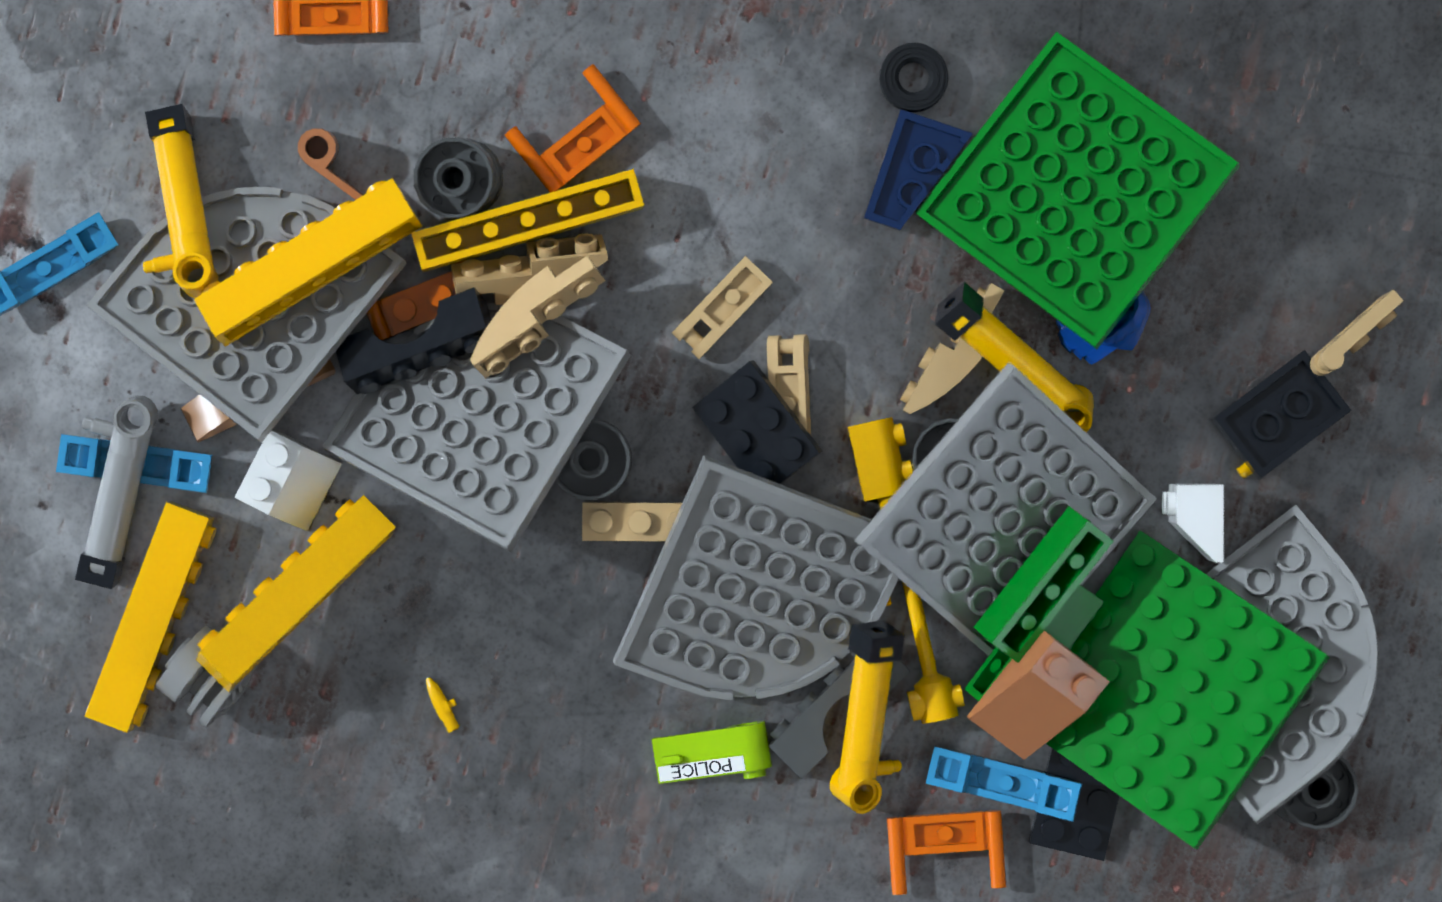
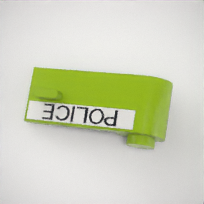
(713, 753)

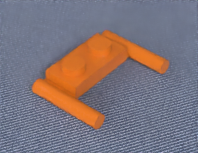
(330, 17)
(584, 142)
(410, 307)
(945, 835)

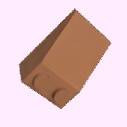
(1037, 696)

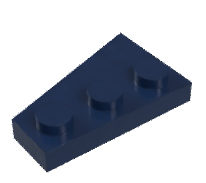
(911, 167)

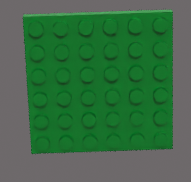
(1077, 190)
(1189, 692)

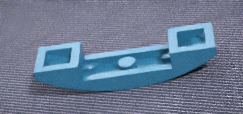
(55, 262)
(162, 465)
(1004, 782)

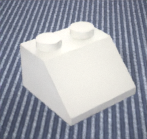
(288, 480)
(1198, 516)

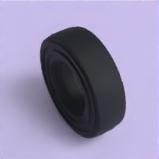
(919, 54)

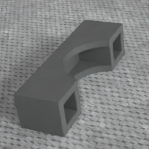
(802, 740)

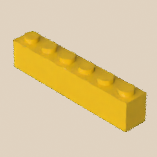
(528, 220)
(307, 261)
(295, 593)
(150, 616)

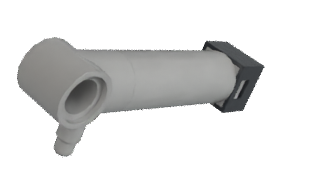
(103, 556)

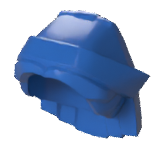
(1123, 336)

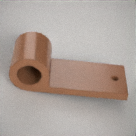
(319, 150)

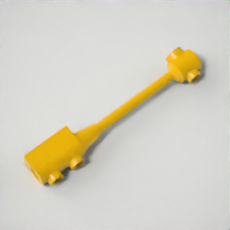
(880, 476)

